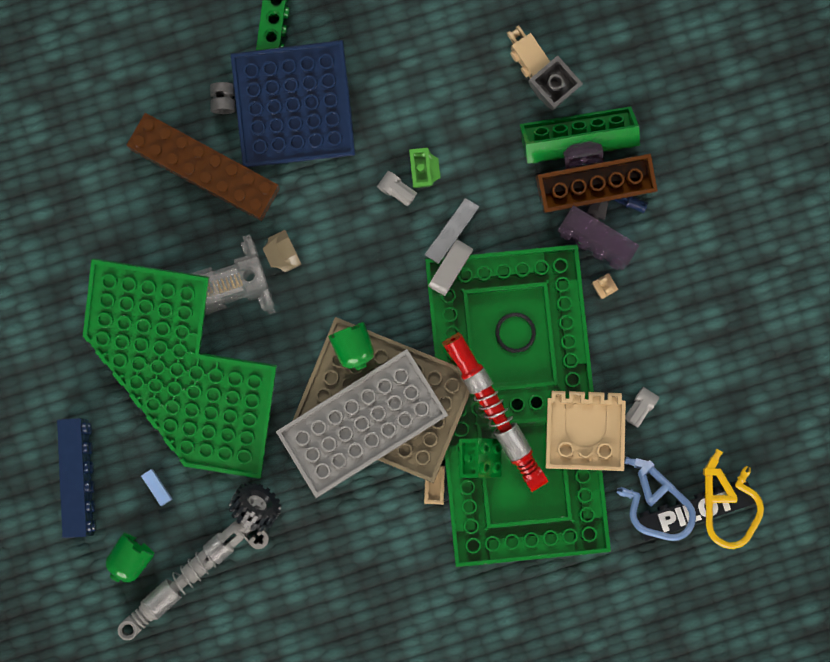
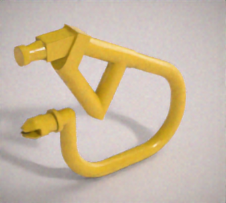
(731, 497)

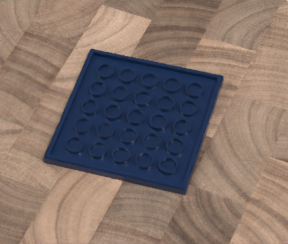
(293, 104)

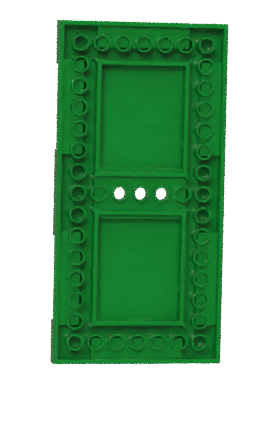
(500, 515)

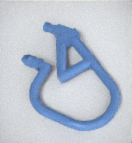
(645, 468)

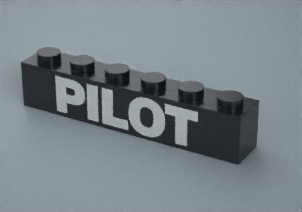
(676, 517)

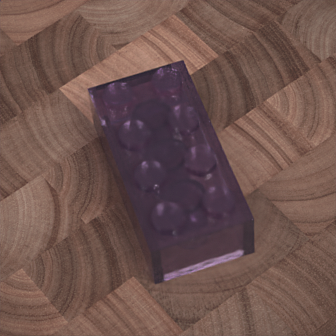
(598, 238)

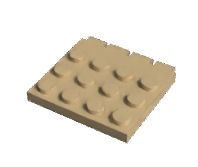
(585, 431)

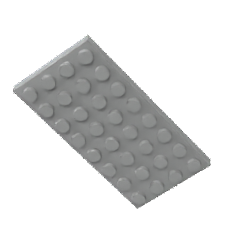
(362, 423)

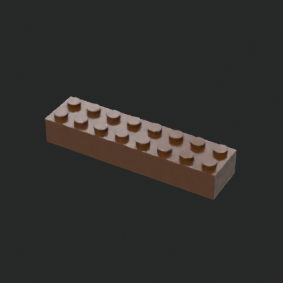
(203, 166)

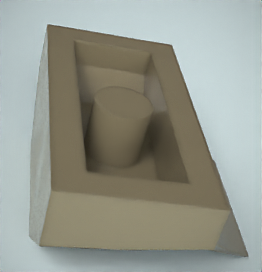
(281, 252)

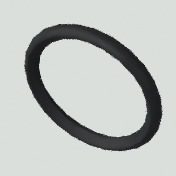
(511, 349)

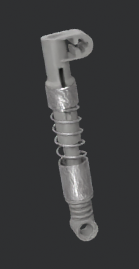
(168, 592)

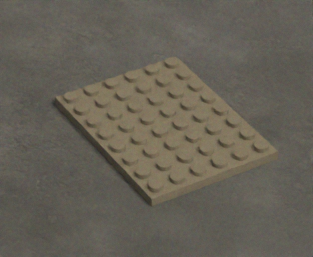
(427, 450)

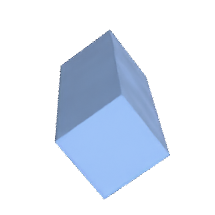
(156, 487)

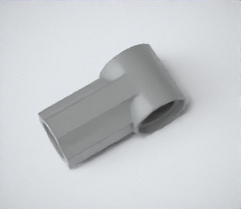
(394, 187)
(643, 404)

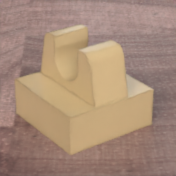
(604, 286)

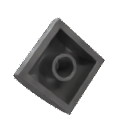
(554, 83)

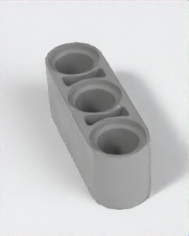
(450, 267)

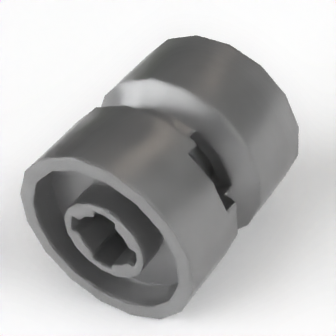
(221, 104)

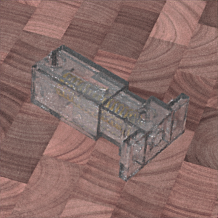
(232, 284)

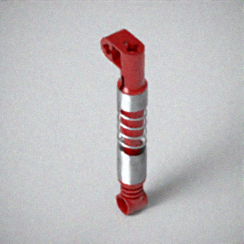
(508, 433)

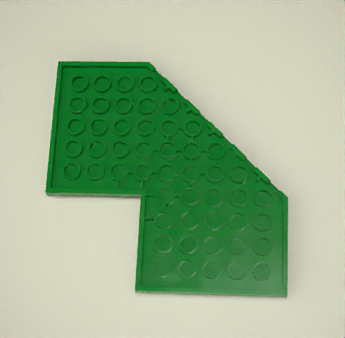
(150, 337)

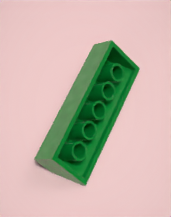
(551, 137)

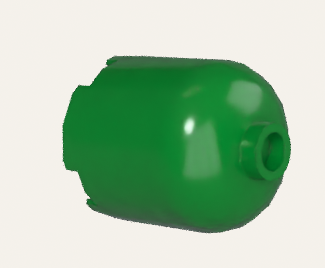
(353, 346)
(128, 559)

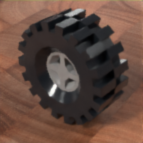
(255, 506)

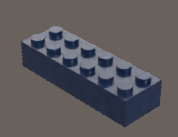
(75, 478)

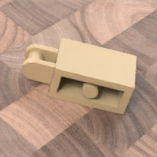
(527, 52)

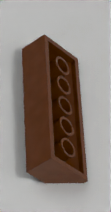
(596, 183)

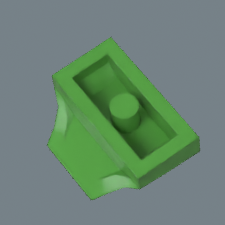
(423, 167)

